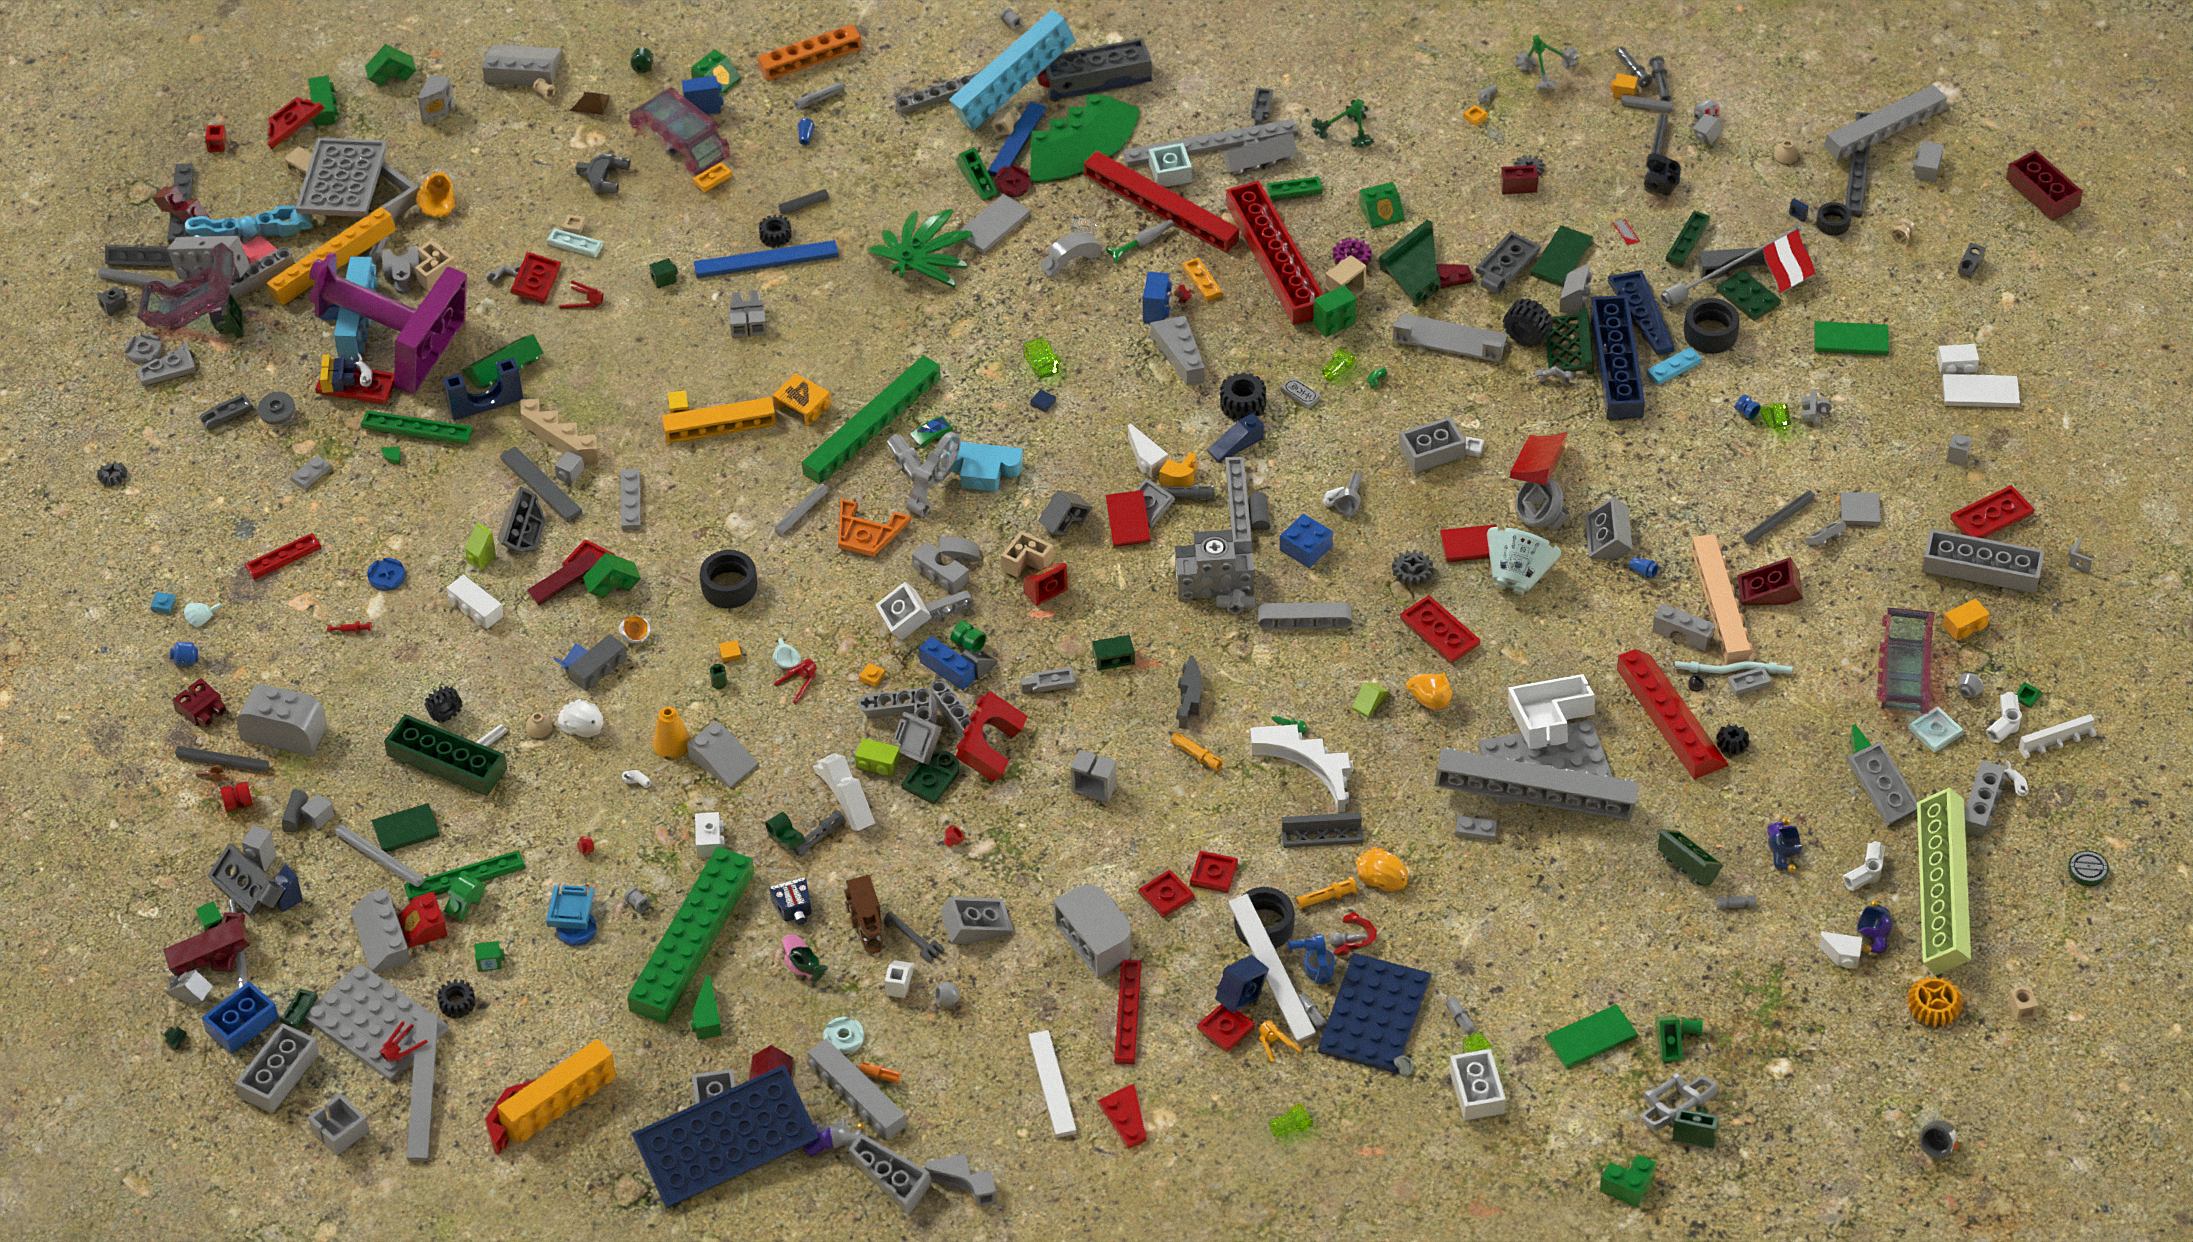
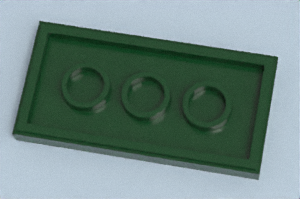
(1561, 255)

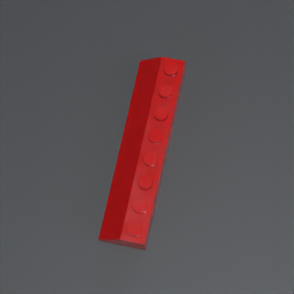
(1670, 713)

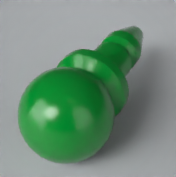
(1302, 727)

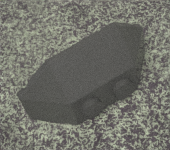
(522, 522)

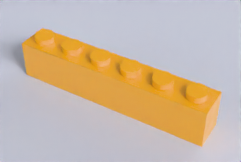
(719, 420)

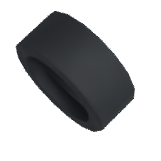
(1833, 228)

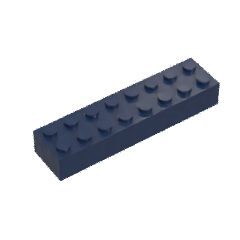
(1617, 357)

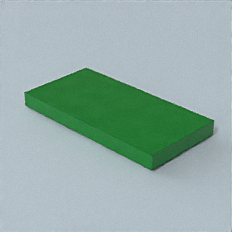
(1851, 338)
(1591, 1036)

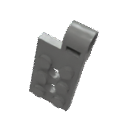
(1499, 274)
(259, 886)

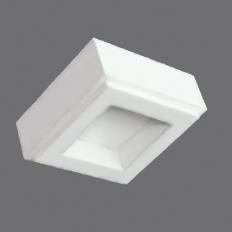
(1474, 446)

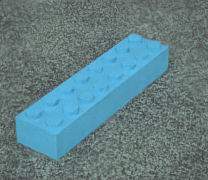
(1012, 70)

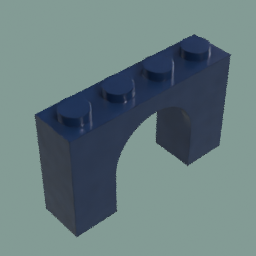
(504, 392)

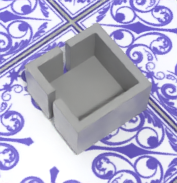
(1093, 776)
(343, 1127)

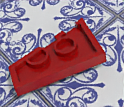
(1125, 1115)

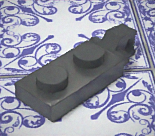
(1261, 105)

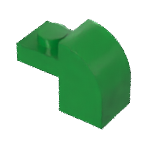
(463, 892)

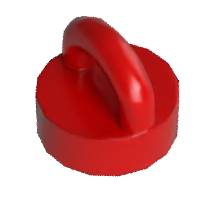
(953, 835)

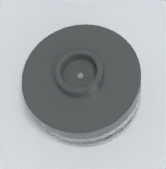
(277, 410)

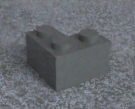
(1063, 510)

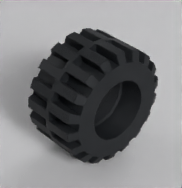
(1527, 322)
(1242, 395)

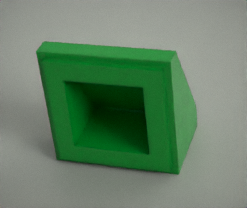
(2028, 694)

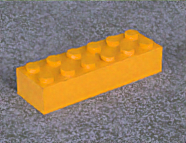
(557, 1091)

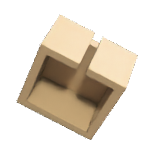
(1348, 273)

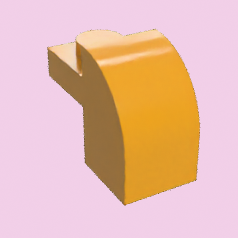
(1177, 474)

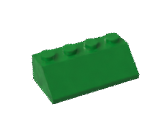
(484, 370)

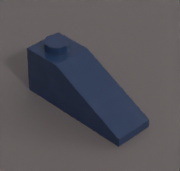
(1239, 437)

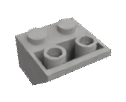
(1576, 290)

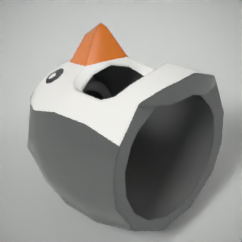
(1938, 1139)

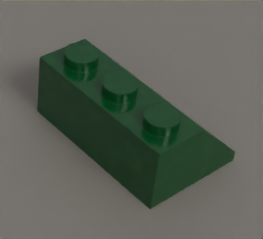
(1688, 856)

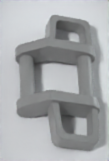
(1686, 1090)

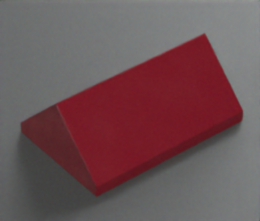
(769, 1059)

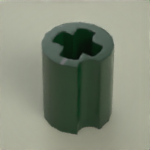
(718, 676)

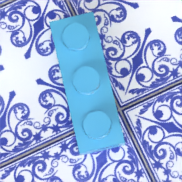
(1674, 366)

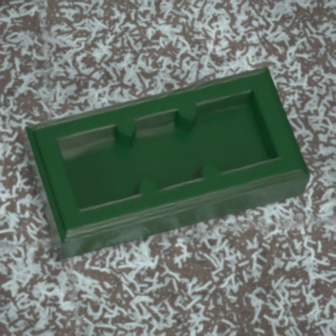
(299, 1008)

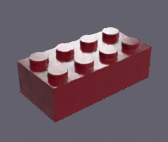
(2044, 185)

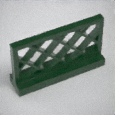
(1585, 343)

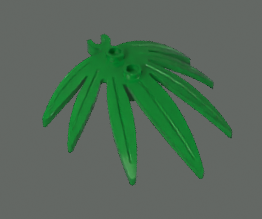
(913, 250)

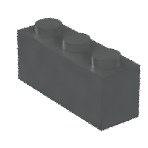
(597, 662)

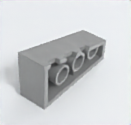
(1178, 344)
(891, 1172)

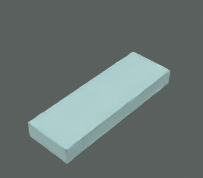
(574, 243)

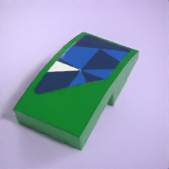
(930, 430)

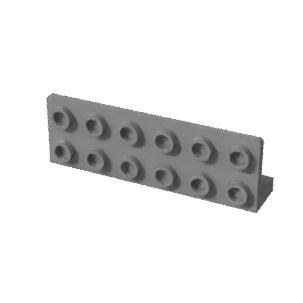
(1449, 337)

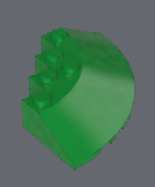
(1069, 142)

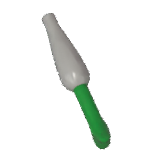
(1141, 239)

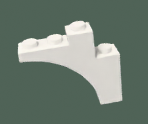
(847, 790)

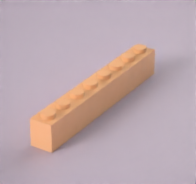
(1721, 599)

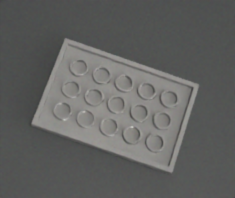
(341, 177)
(1580, 753)
(363, 1015)

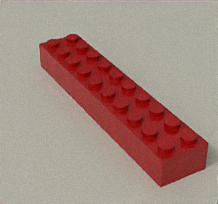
(1274, 250)

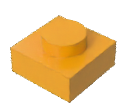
(872, 675)

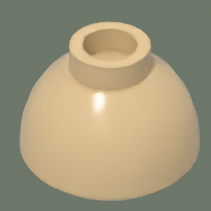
(1786, 152)
(538, 725)

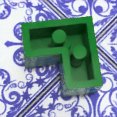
(389, 62)
(611, 572)
(1629, 1184)

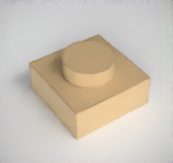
(573, 224)

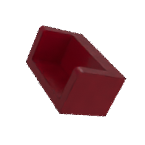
(1519, 179)

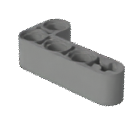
(873, 704)

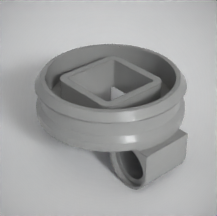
(1552, 511)

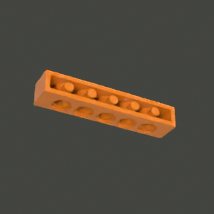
(809, 52)

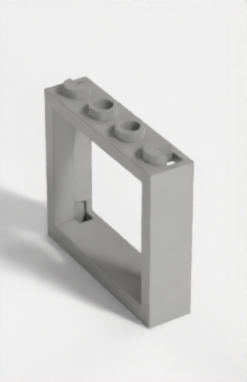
(403, 201)

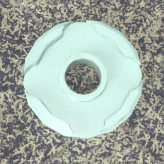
(844, 1025)

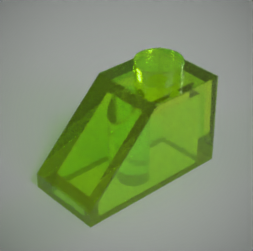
(1776, 415)

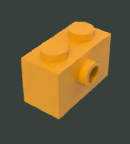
(1966, 619)

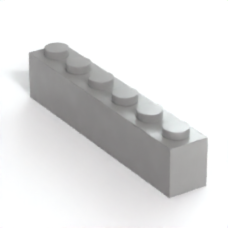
(856, 1089)

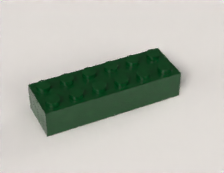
(445, 754)

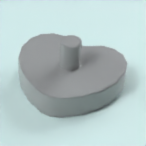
(1405, 1065)

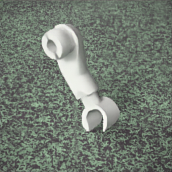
(366, 376)
(2019, 781)

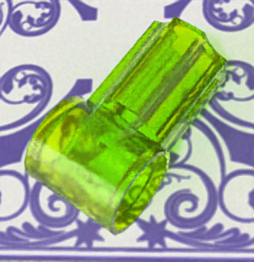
(1340, 361)
(1295, 1118)

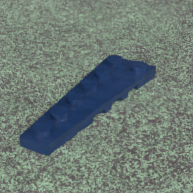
(1643, 309)

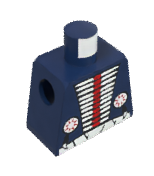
(792, 900)

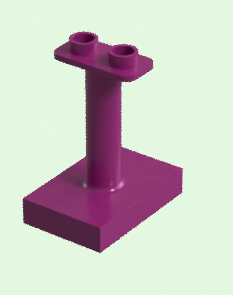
(422, 331)

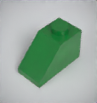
(1669, 1037)

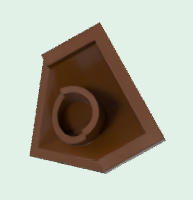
(591, 103)

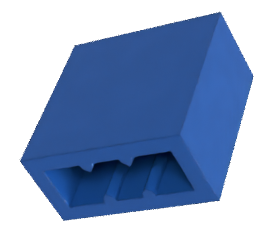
(704, 94)

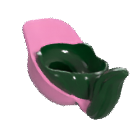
(801, 959)

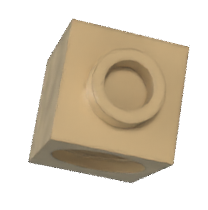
(2023, 1003)

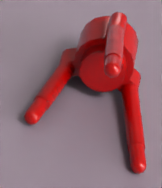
(594, 296)
(804, 669)
(390, 1048)

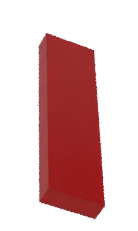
(283, 556)

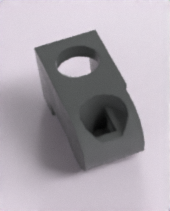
(1971, 260)

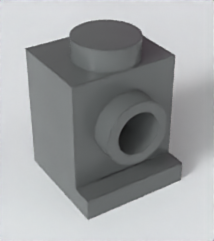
(112, 300)

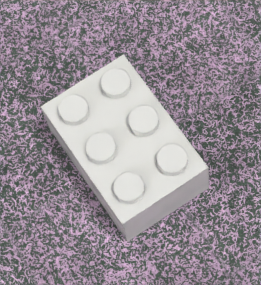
(1477, 1084)

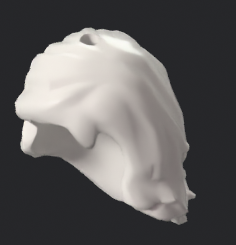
(578, 717)

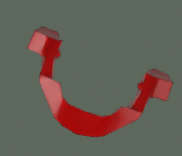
(1366, 924)

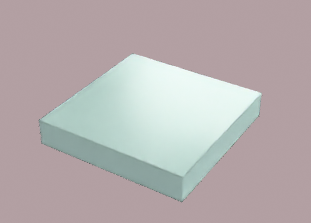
(1936, 729)

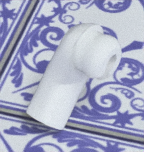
(1329, 497)
(636, 777)

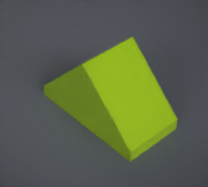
(1369, 698)

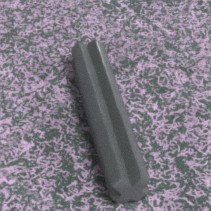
(803, 201)

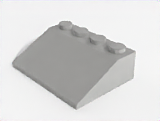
(520, 64)

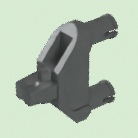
(599, 170)

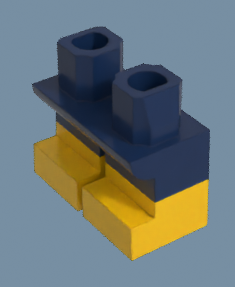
(334, 375)

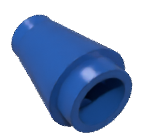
(805, 130)
(1645, 567)

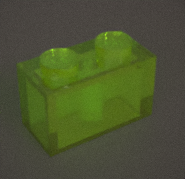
(1041, 357)

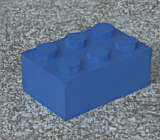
(240, 1017)

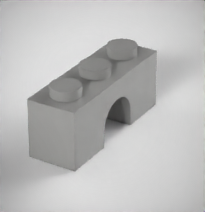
(949, 577)
(1698, 631)

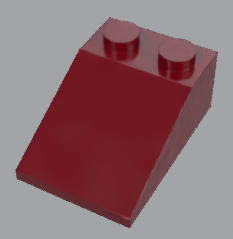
(1771, 584)

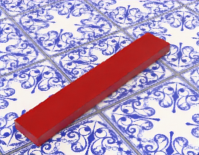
(1127, 1012)

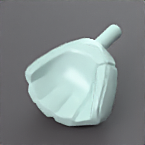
(199, 613)
(786, 655)

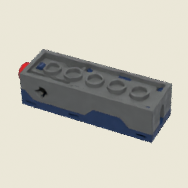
(1097, 69)

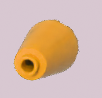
(670, 734)

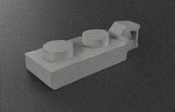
(1049, 680)

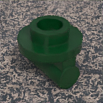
(174, 1036)

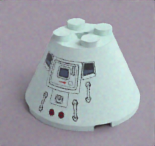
(1519, 558)

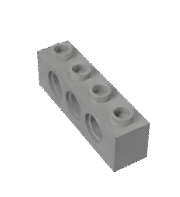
(1982, 798)

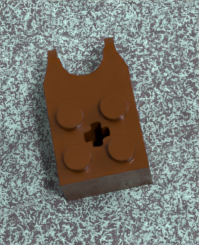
(864, 910)

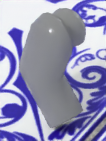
(1484, 94)

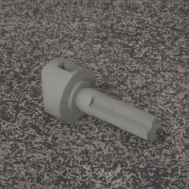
(1348, 499)

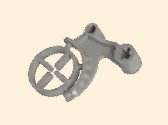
(932, 473)

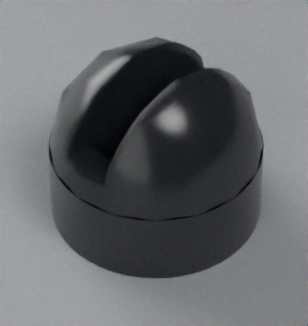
(1694, 684)

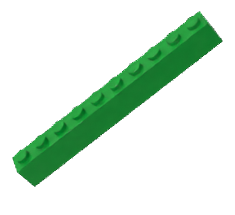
(871, 420)

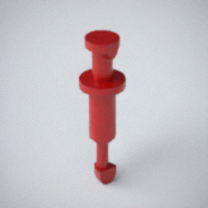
(352, 627)

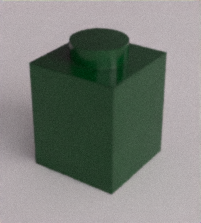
(663, 273)

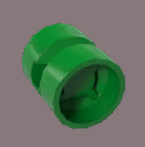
(968, 637)

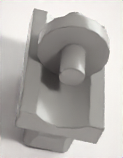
(1815, 407)

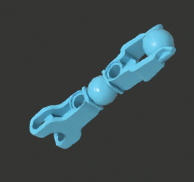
(264, 224)

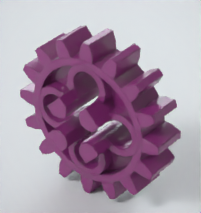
(1344, 250)

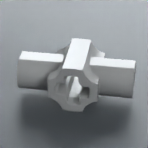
(1236, 602)

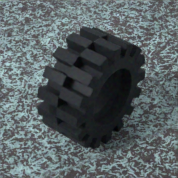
(775, 223)
(443, 704)
(451, 990)

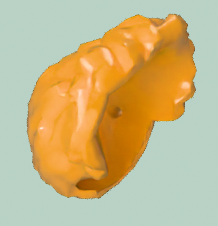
(436, 195)
(1431, 690)
(1382, 870)

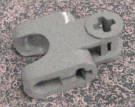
(401, 268)

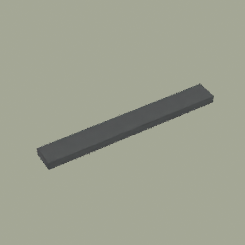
(1857, 177)

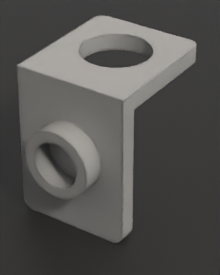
(2074, 556)

